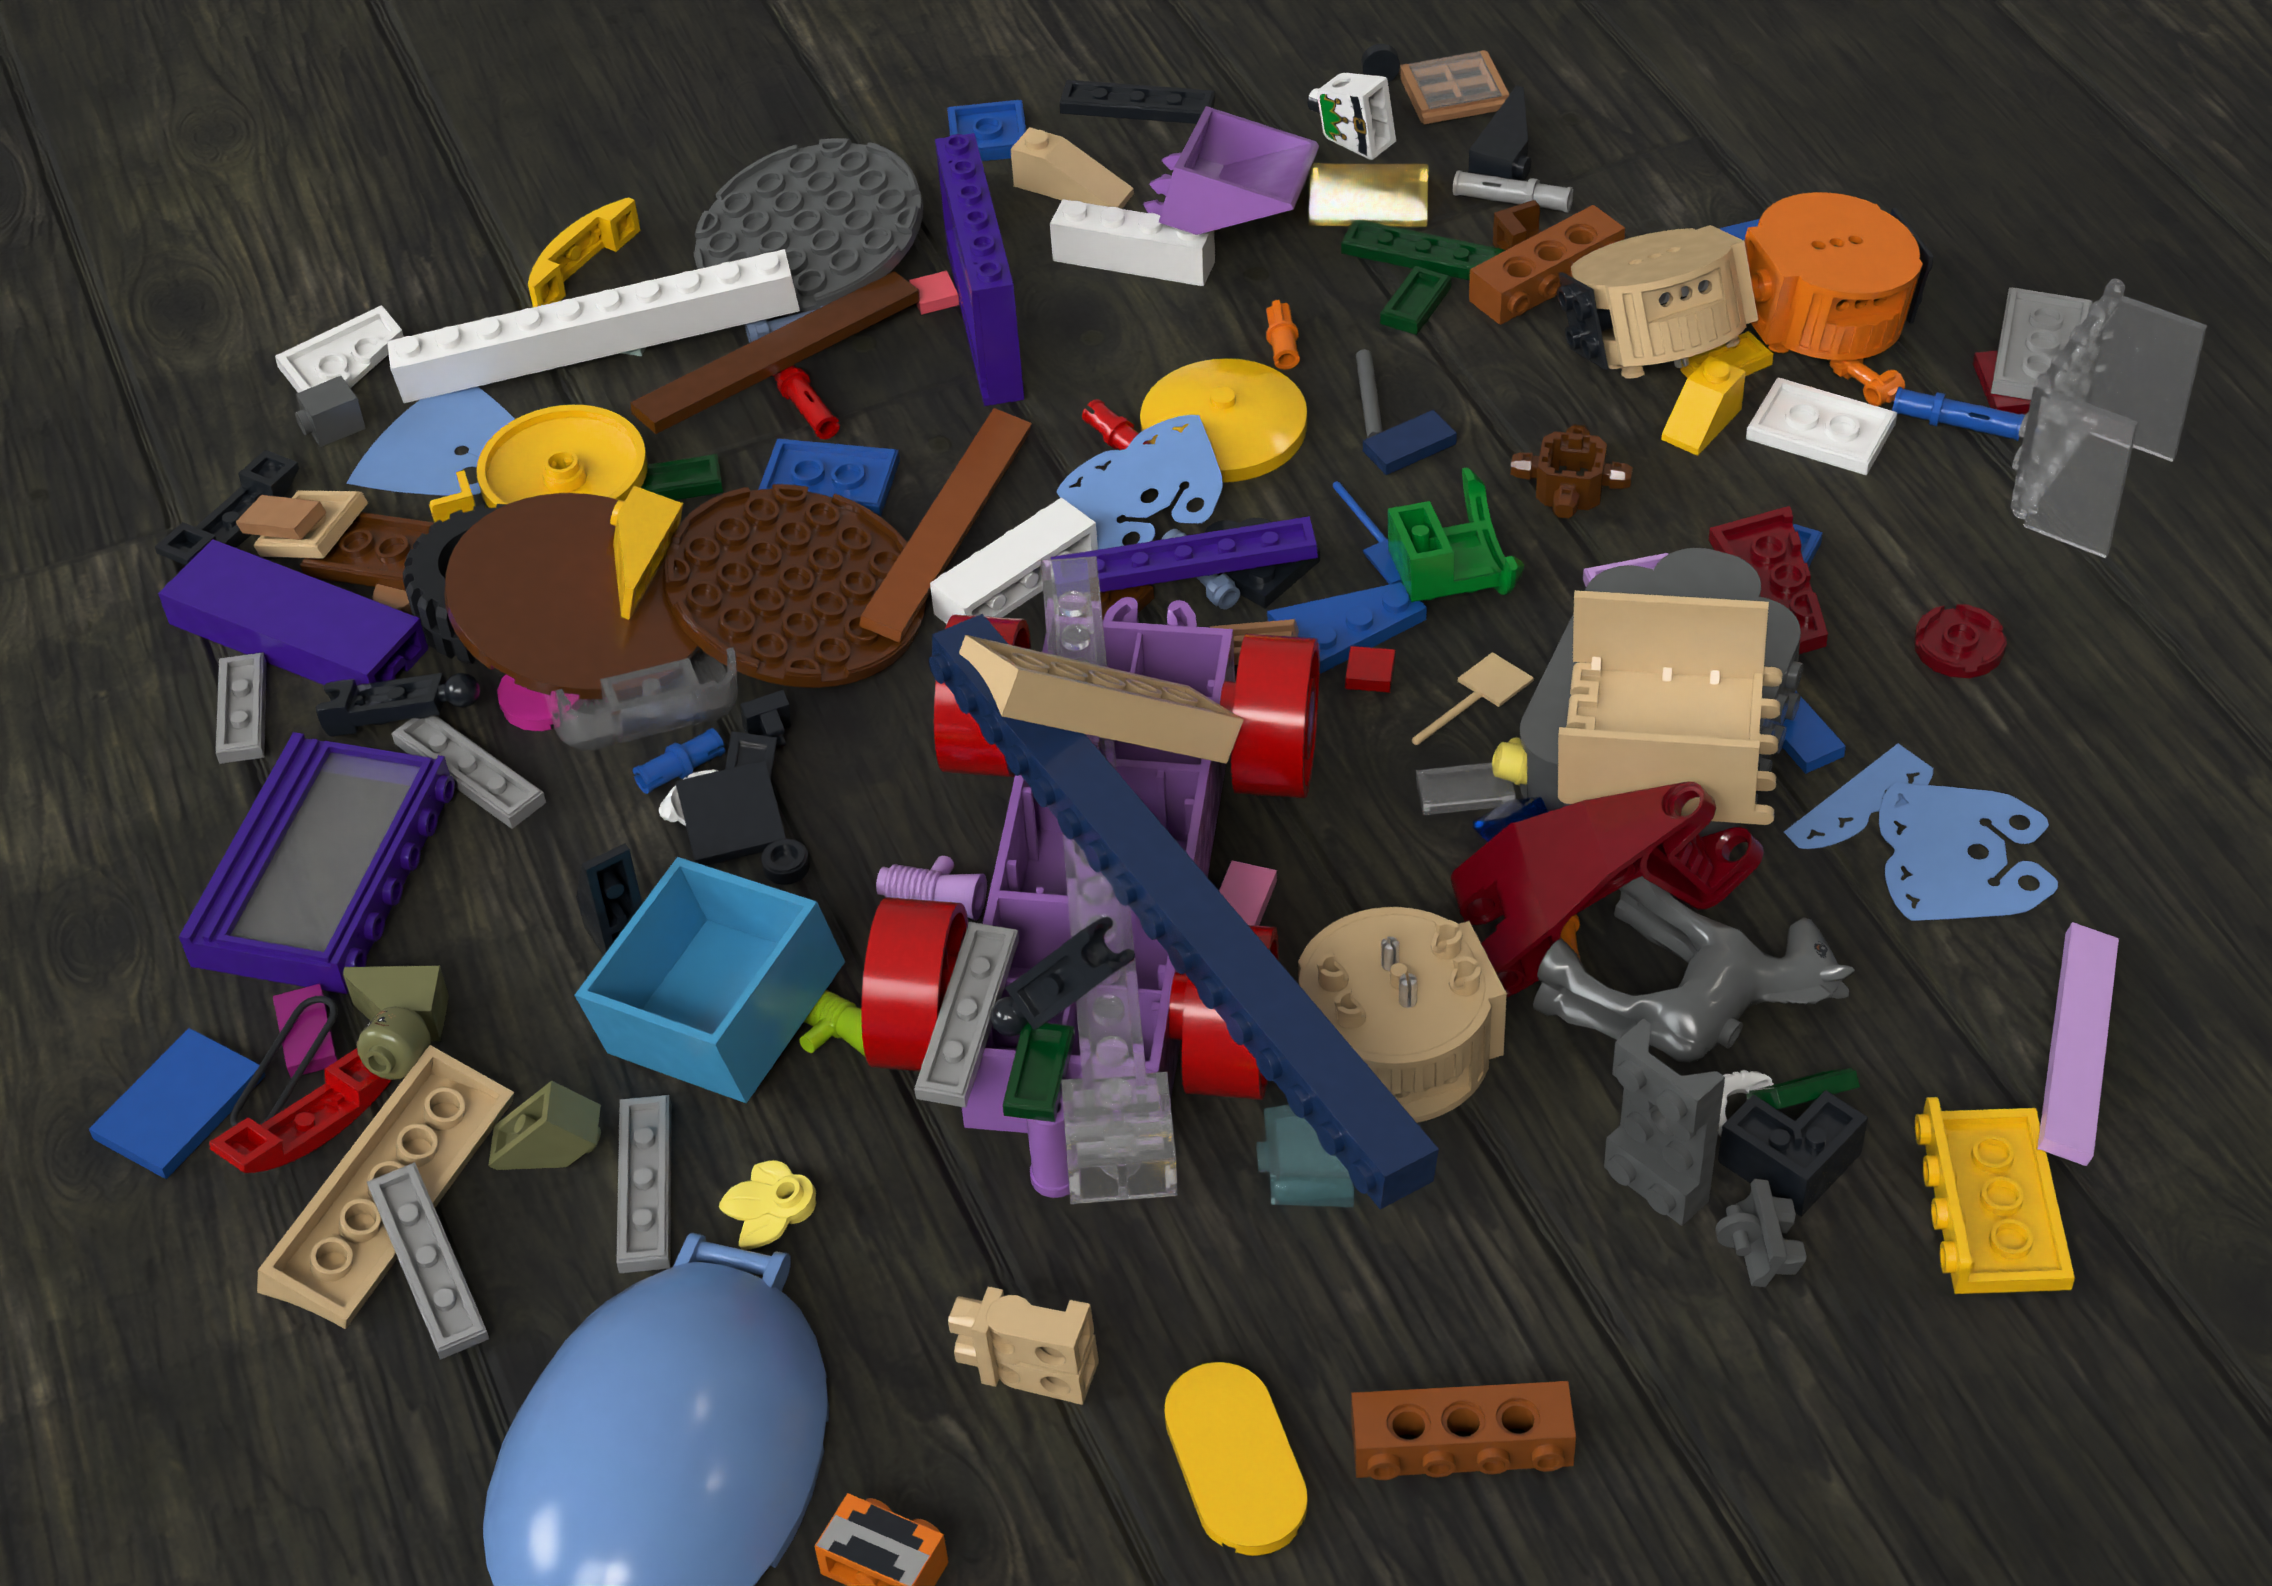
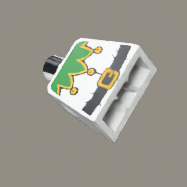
(1356, 113)

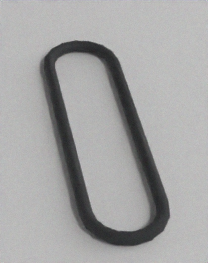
(274, 1048)

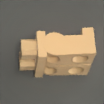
(1027, 1344)

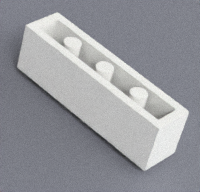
(1129, 243)
(1010, 567)

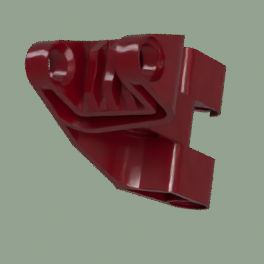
(1578, 854)

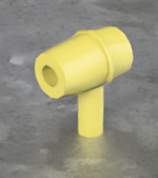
(1510, 762)

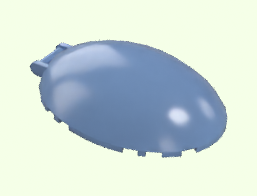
(666, 1435)

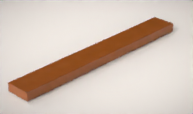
(945, 525)

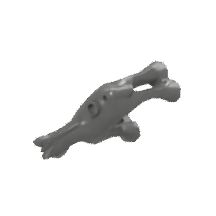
(1718, 986)

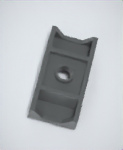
(1664, 1129)

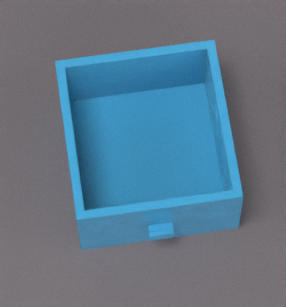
(711, 978)

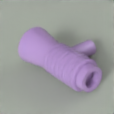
(934, 885)

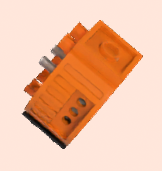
(1834, 275)

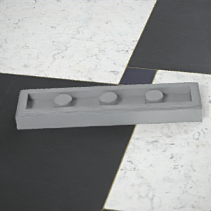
(473, 769)
(966, 1015)
(644, 1184)
(427, 1261)

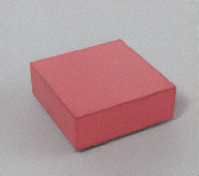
(935, 292)

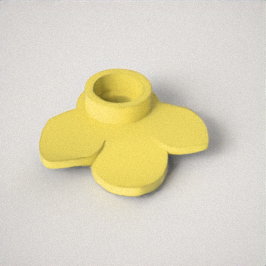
(769, 1203)

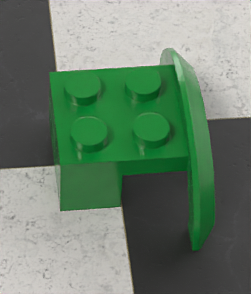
(1450, 558)

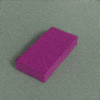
(304, 1030)

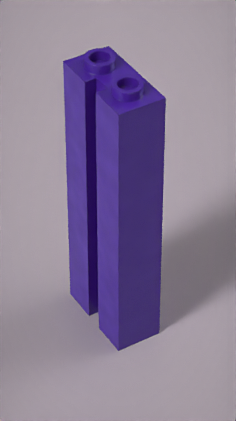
(291, 618)

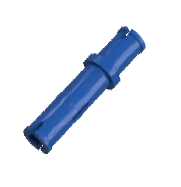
(1957, 413)

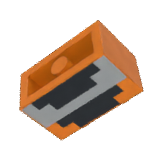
(879, 1548)

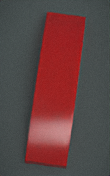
(306, 1123)

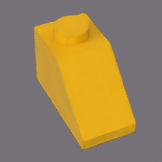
(1705, 405)

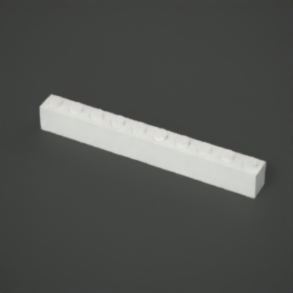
(592, 326)

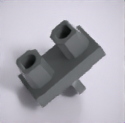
(1756, 1233)

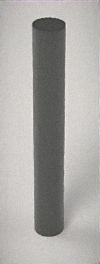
(1369, 393)

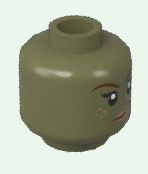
(393, 1042)

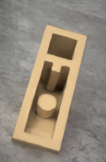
(1063, 171)

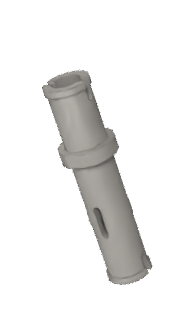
(1512, 190)

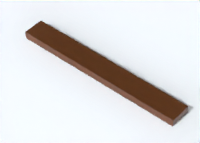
(774, 352)

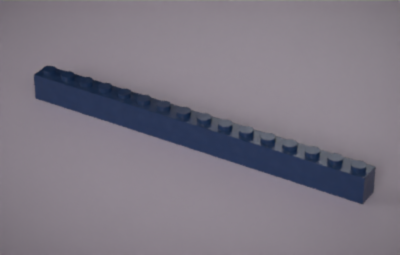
(1203, 937)

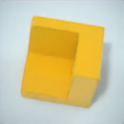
(443, 507)

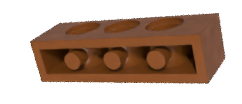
(1530, 270)
(1483, 1411)

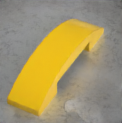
(605, 227)

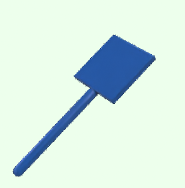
(1378, 553)

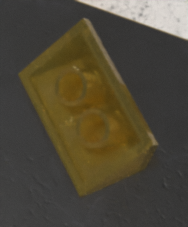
(1368, 193)

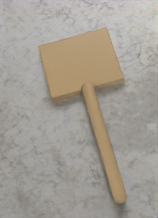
(1491, 679)

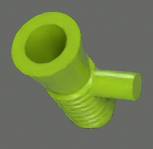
(834, 1018)

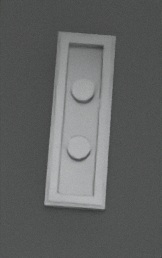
(241, 708)

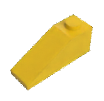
(641, 542)

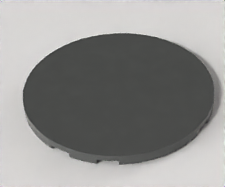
(832, 206)

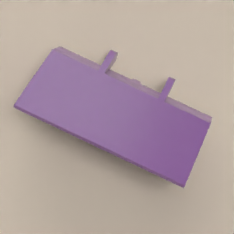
(1231, 174)

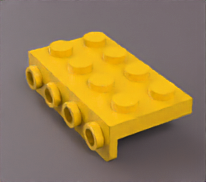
(1993, 1200)

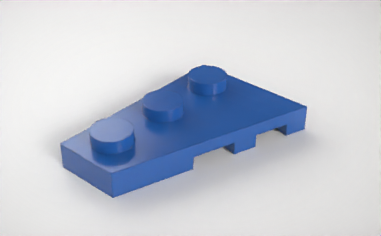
(1353, 620)

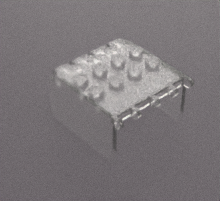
(2108, 390)

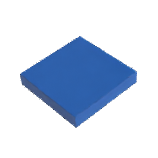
(994, 124)

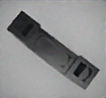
(265, 475)

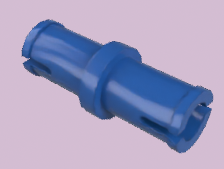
(678, 760)

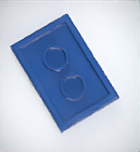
(832, 469)
(175, 1103)

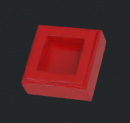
(1370, 669)

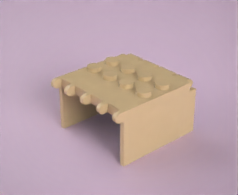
(1669, 699)

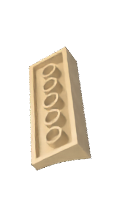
(1103, 701)
(338, 1242)

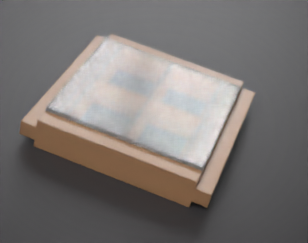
(1453, 86)

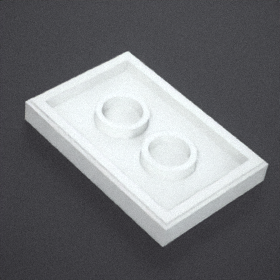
(1821, 426)

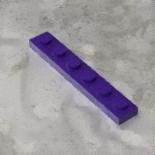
(1203, 554)

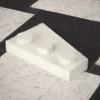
(342, 351)

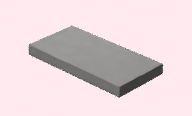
(2031, 334)

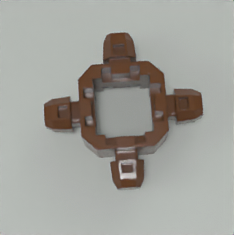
(1567, 490)

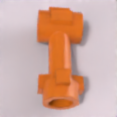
(1877, 387)

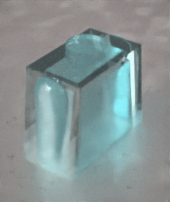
(1298, 1164)

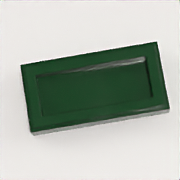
(1415, 300)
(684, 477)
(1037, 1072)
(1807, 1087)

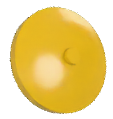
(1246, 408)
(562, 452)

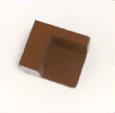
(1515, 224)

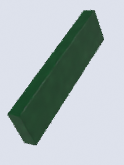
(1414, 249)

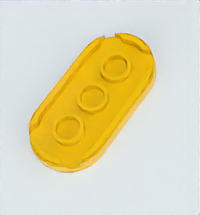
(1235, 1458)

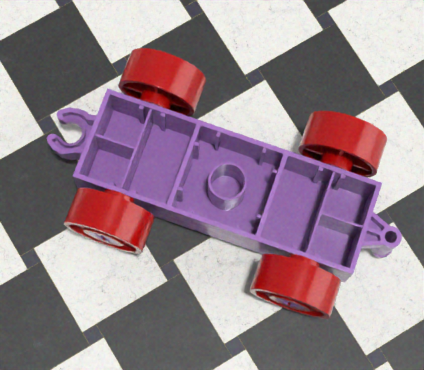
(919, 941)

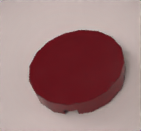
(1960, 641)

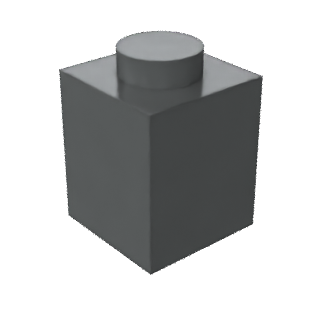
(329, 411)

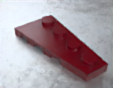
(1775, 553)

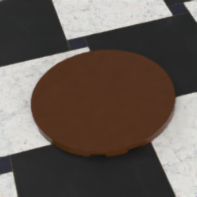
(785, 584)
(541, 598)

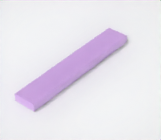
(2078, 1045)

